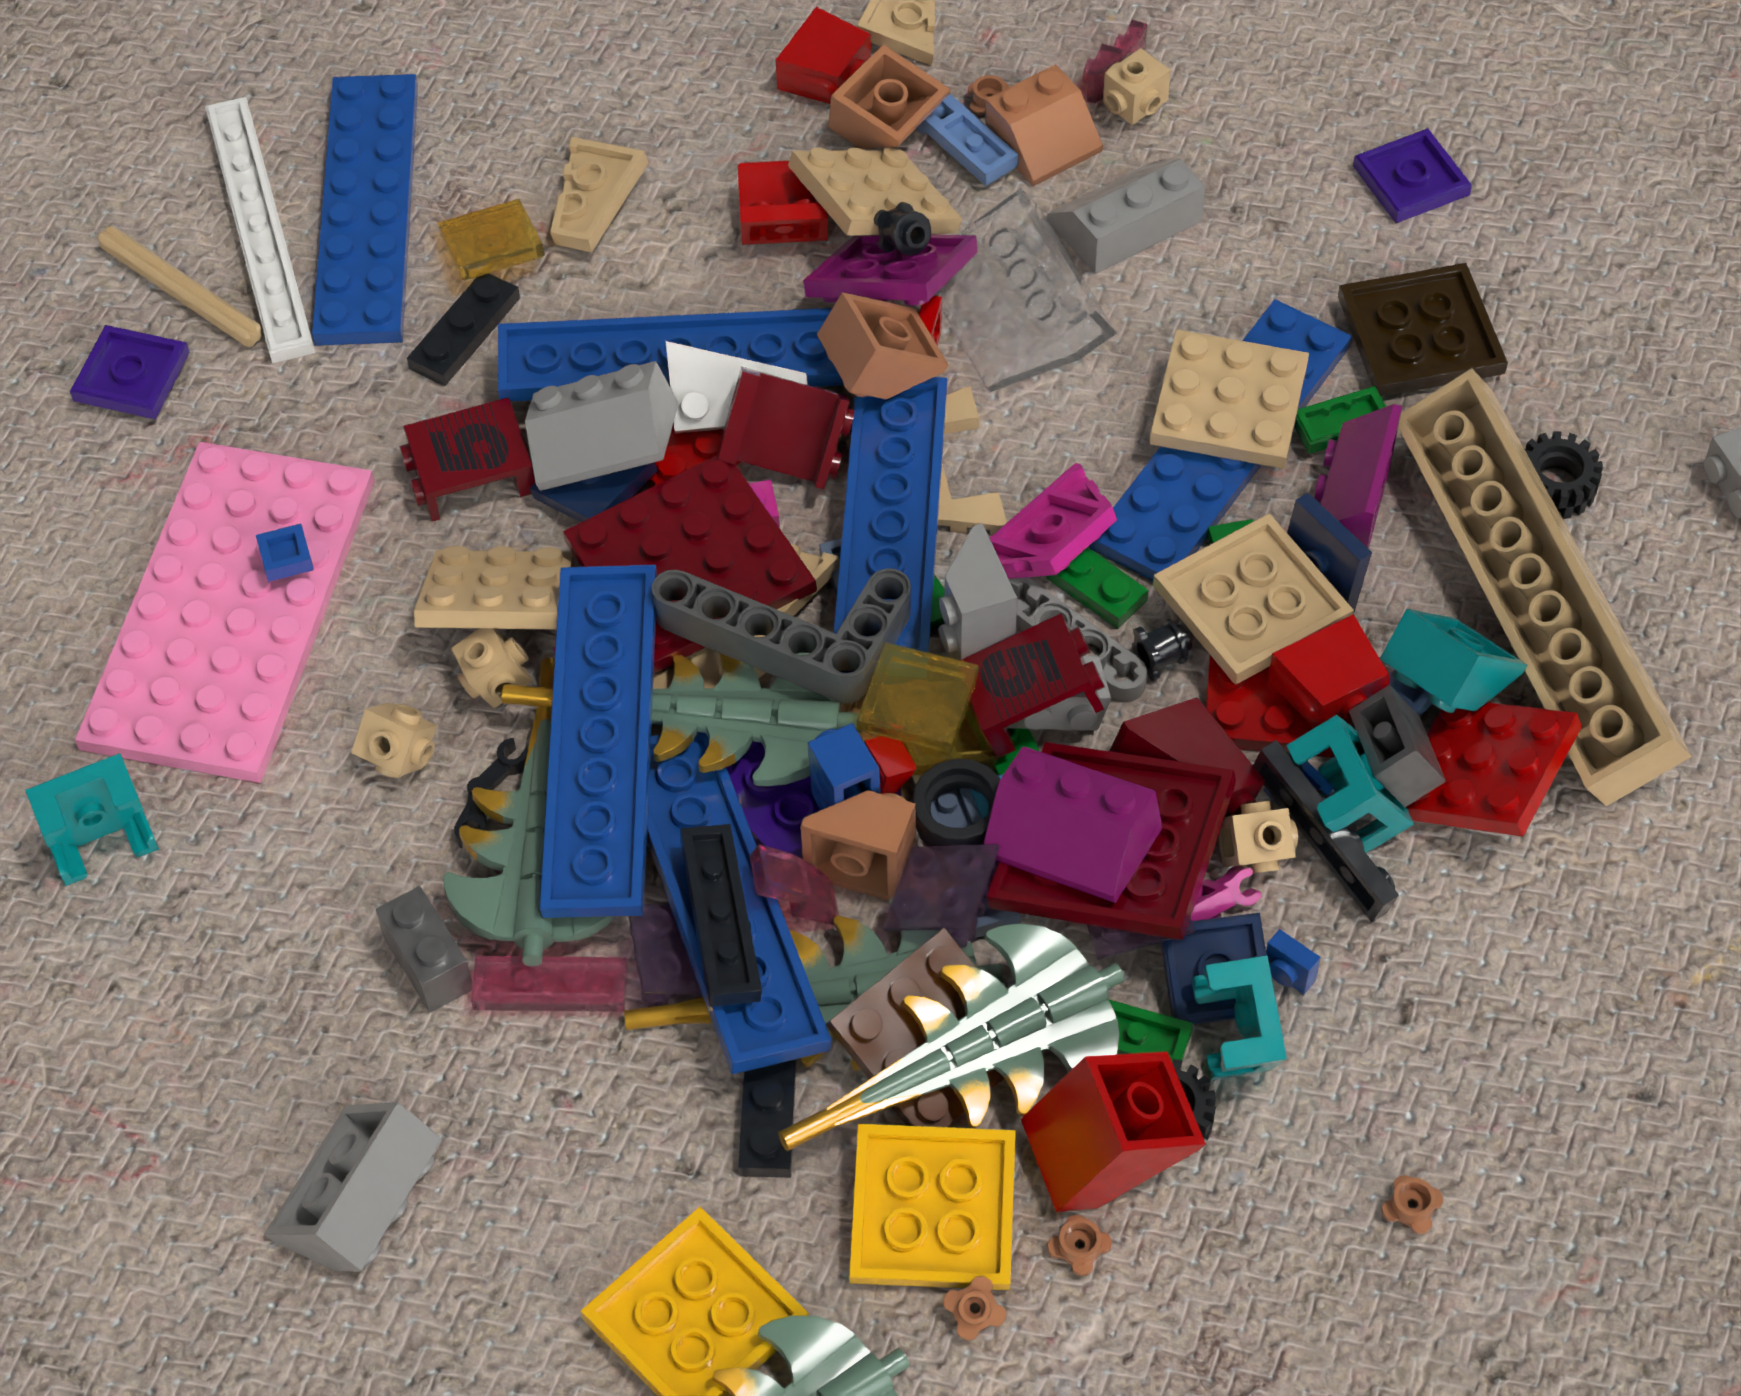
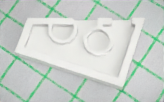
(706, 384)

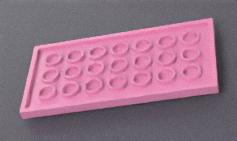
(208, 640)

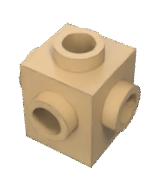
(1136, 86)
(489, 663)
(395, 739)
(1258, 837)

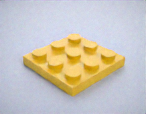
(932, 1206)
(690, 1310)

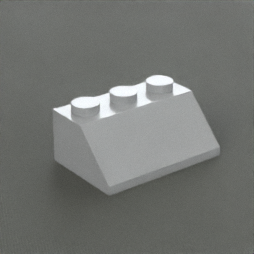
(1131, 213)
(600, 425)
(977, 600)
(355, 1186)

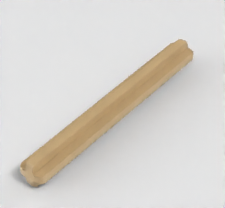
(180, 286)

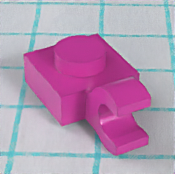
(1223, 894)

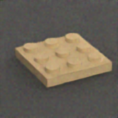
(862, 182)
(1229, 399)
(492, 589)
(1250, 596)

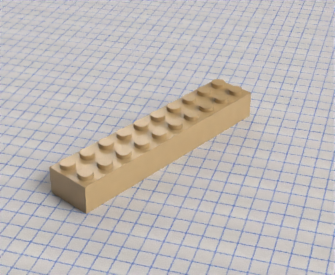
(1541, 587)

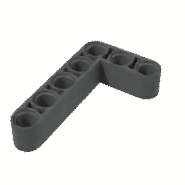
(786, 634)

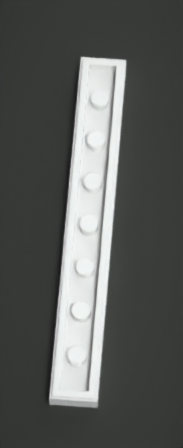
(259, 231)

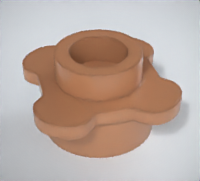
(982, 89)
(1415, 1190)
(1080, 1229)
(959, 1303)

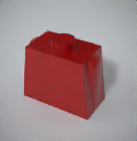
(821, 56)
(1328, 671)

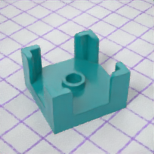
(1354, 784)
(87, 807)
(1255, 1016)

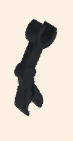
(488, 780)

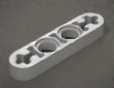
(1046, 606)

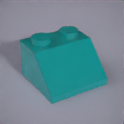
(1449, 661)

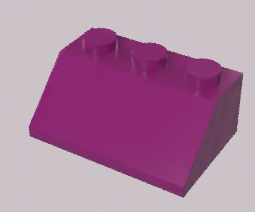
(1359, 470)
(1072, 823)

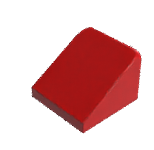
(893, 762)

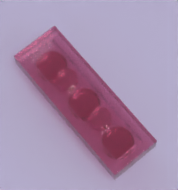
(554, 985)

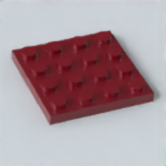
(701, 525)
(1170, 876)

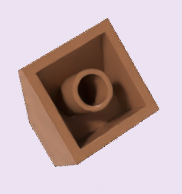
(884, 101)
(1044, 124)
(879, 346)
(862, 842)

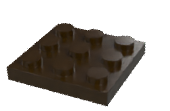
(1421, 329)

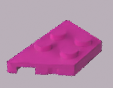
(1054, 527)

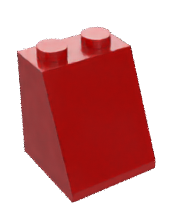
(1110, 1128)

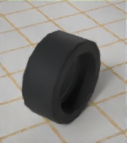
(945, 777)

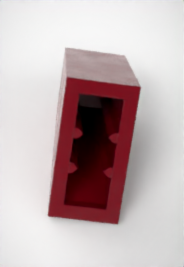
(1193, 736)

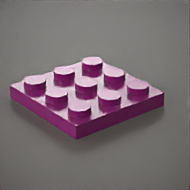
(869, 272)

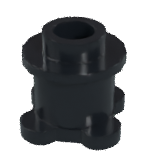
(902, 229)
(1161, 646)

